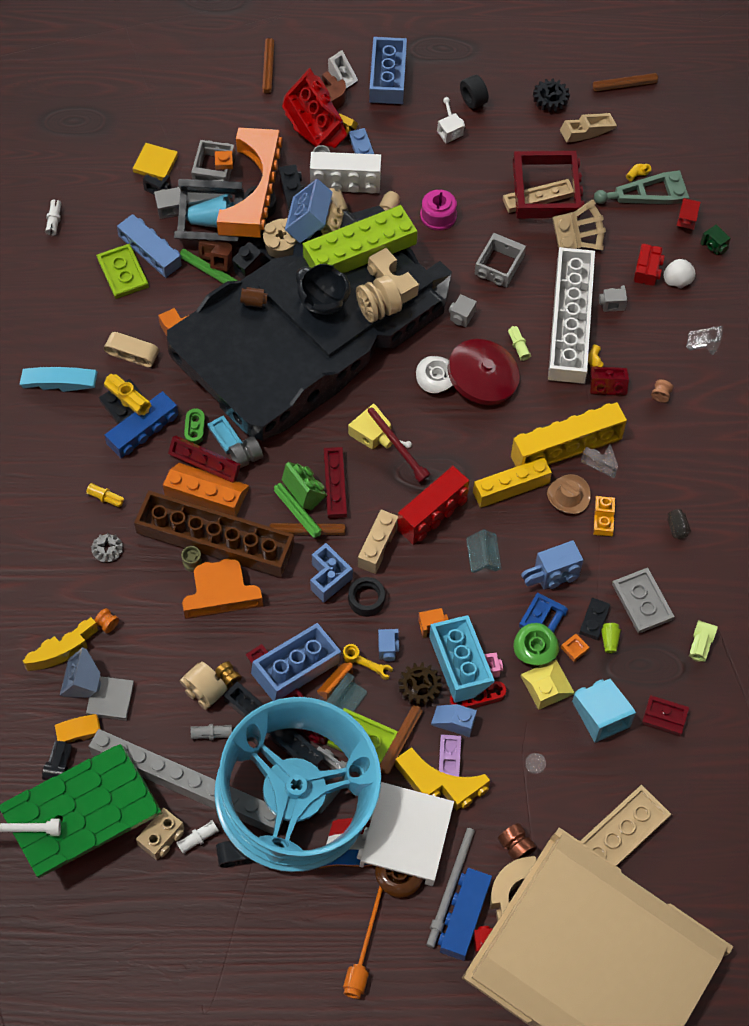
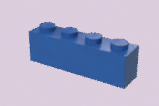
(139, 428)
(465, 915)

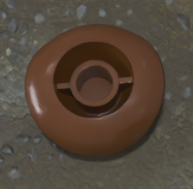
(397, 883)

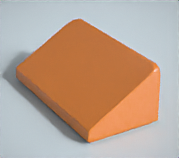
(334, 680)

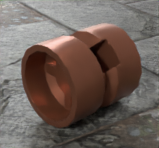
(515, 840)

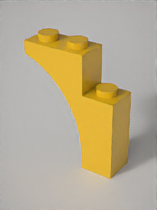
(431, 781)

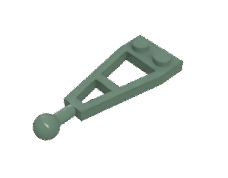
(673, 183)

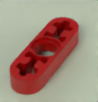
(493, 697)

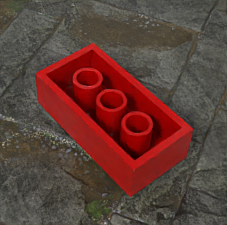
(433, 505)

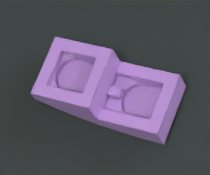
(450, 754)

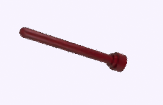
(419, 472)

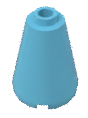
(207, 212)

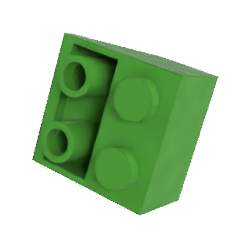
(303, 485)

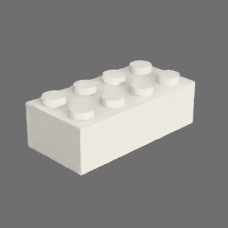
(347, 171)

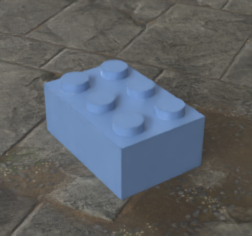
(308, 211)

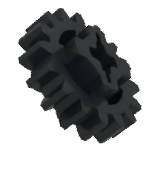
(551, 95)

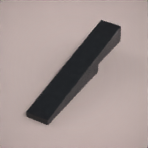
(287, 739)

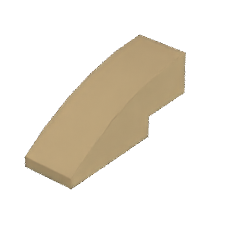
(587, 127)

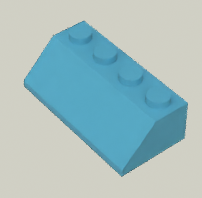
(461, 658)

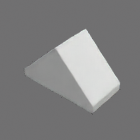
(341, 69)

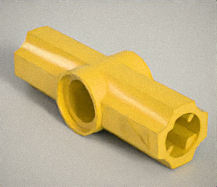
(127, 394)

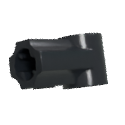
(58, 760)

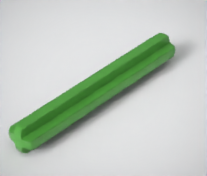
(205, 267)
(297, 510)

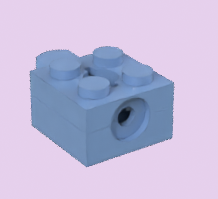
(555, 566)

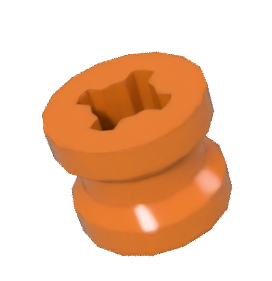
(106, 620)

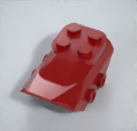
(312, 112)

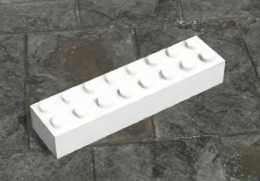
(571, 315)

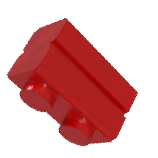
(648, 265)

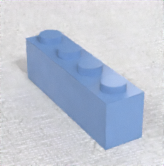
(149, 245)

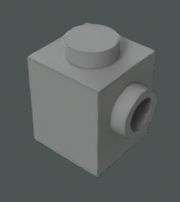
(462, 310)

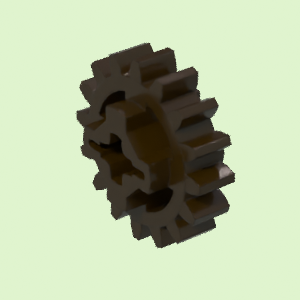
(423, 692)

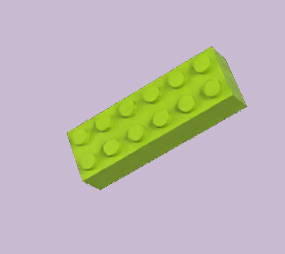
(355, 243)

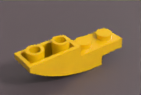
(56, 652)

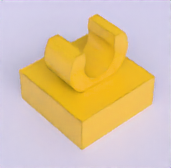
(348, 123)

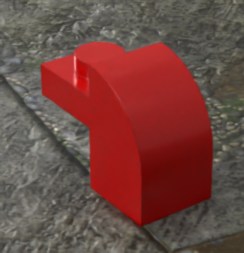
(688, 213)

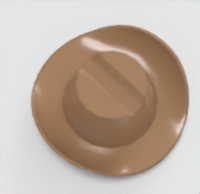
(569, 494)

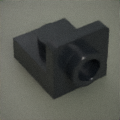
(152, 184)

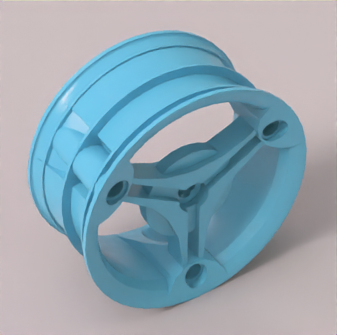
(307, 800)

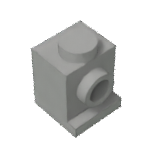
(613, 299)

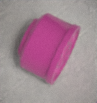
(438, 210)

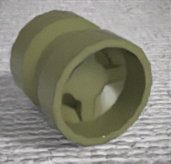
(191, 554)

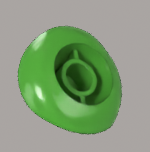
(536, 644)

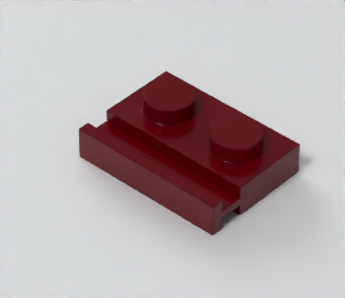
(665, 715)

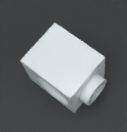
(450, 128)

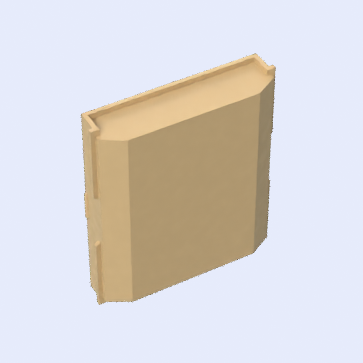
(593, 947)

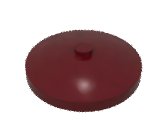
(483, 371)

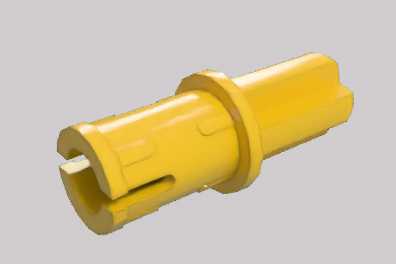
(104, 495)

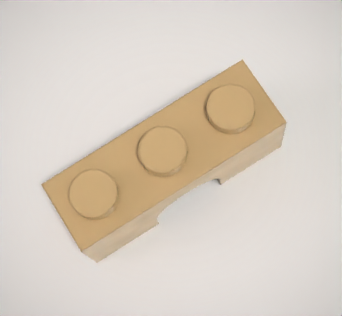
(385, 263)
(374, 546)

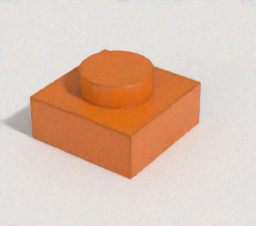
(223, 160)
(575, 647)

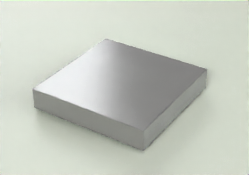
(112, 699)

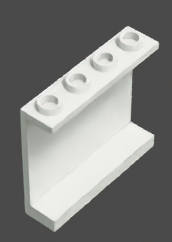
(406, 832)

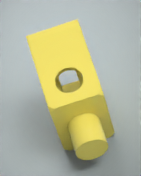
(367, 431)

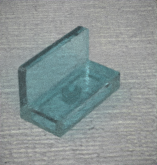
(483, 551)
(347, 694)

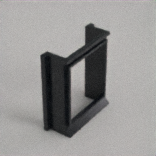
(209, 187)

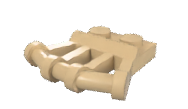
(568, 231)

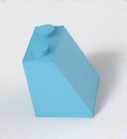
(603, 709)

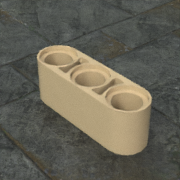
(131, 349)

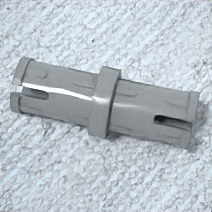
(211, 731)

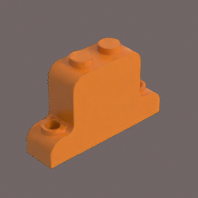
(220, 590)

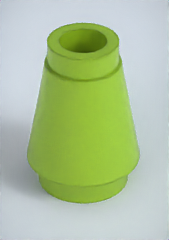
(610, 636)

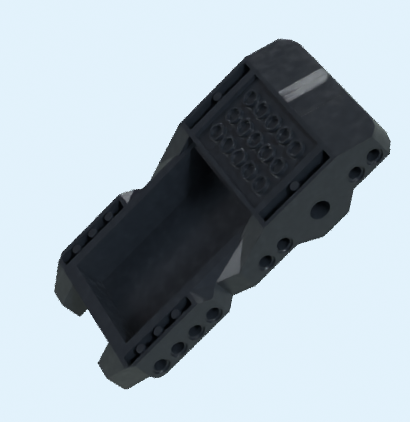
(281, 358)

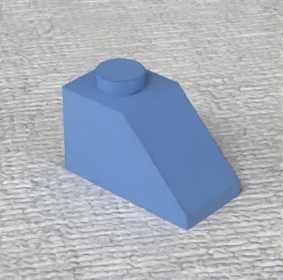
(454, 719)

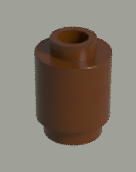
(253, 297)

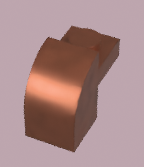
(336, 89)
(217, 252)

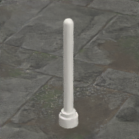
(51, 827)

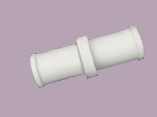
(53, 217)
(197, 836)

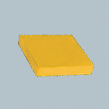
(155, 161)

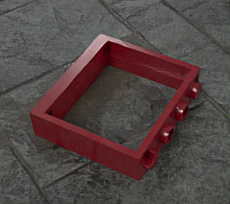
(533, 211)

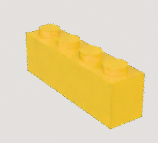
(512, 482)

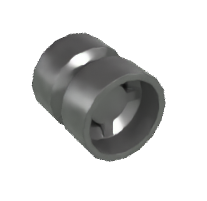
(246, 452)

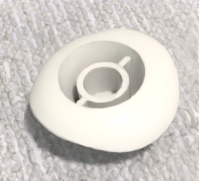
(433, 374)

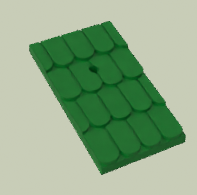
(94, 804)

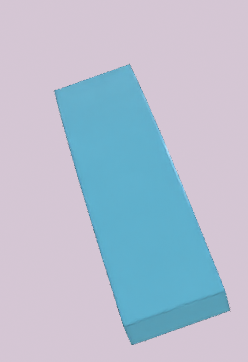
(58, 377)

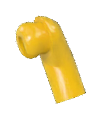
(638, 169)
(593, 358)

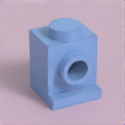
(388, 644)

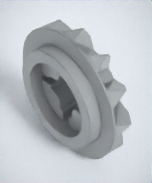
(112, 553)

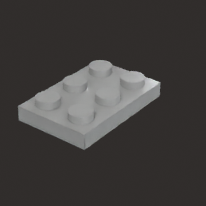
(643, 600)

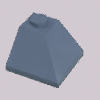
(81, 676)

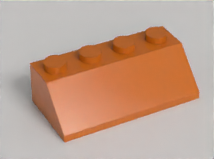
(204, 489)

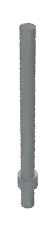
(437, 925)

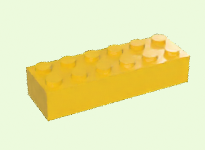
(570, 436)

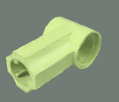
(703, 637)

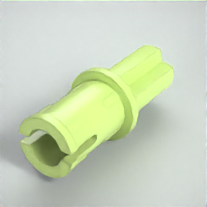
(519, 343)

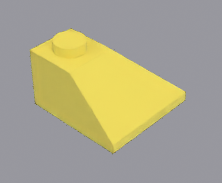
(547, 684)

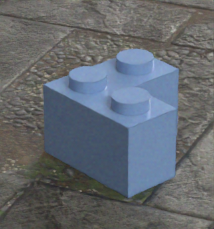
(332, 574)

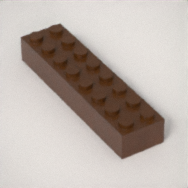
(214, 533)

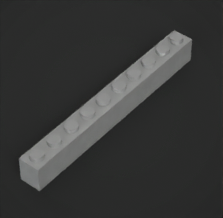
(186, 781)

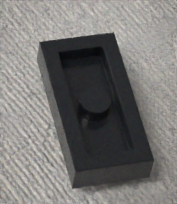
(594, 618)

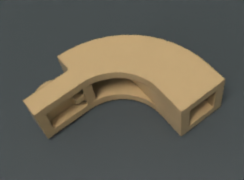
(509, 878)

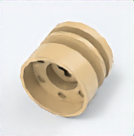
(379, 298)

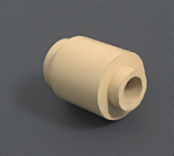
(390, 200)

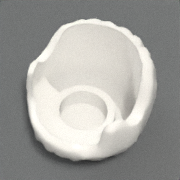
(679, 273)

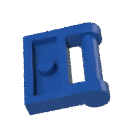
(540, 609)

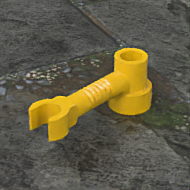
(353, 650)

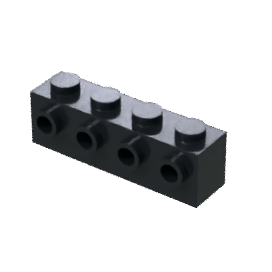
(290, 183)

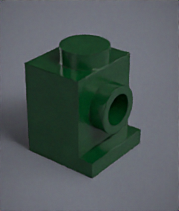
(716, 240)

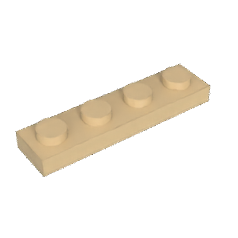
(541, 194)

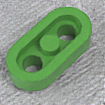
(194, 428)

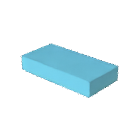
(224, 433)

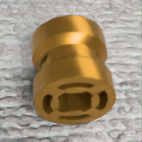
(227, 674)

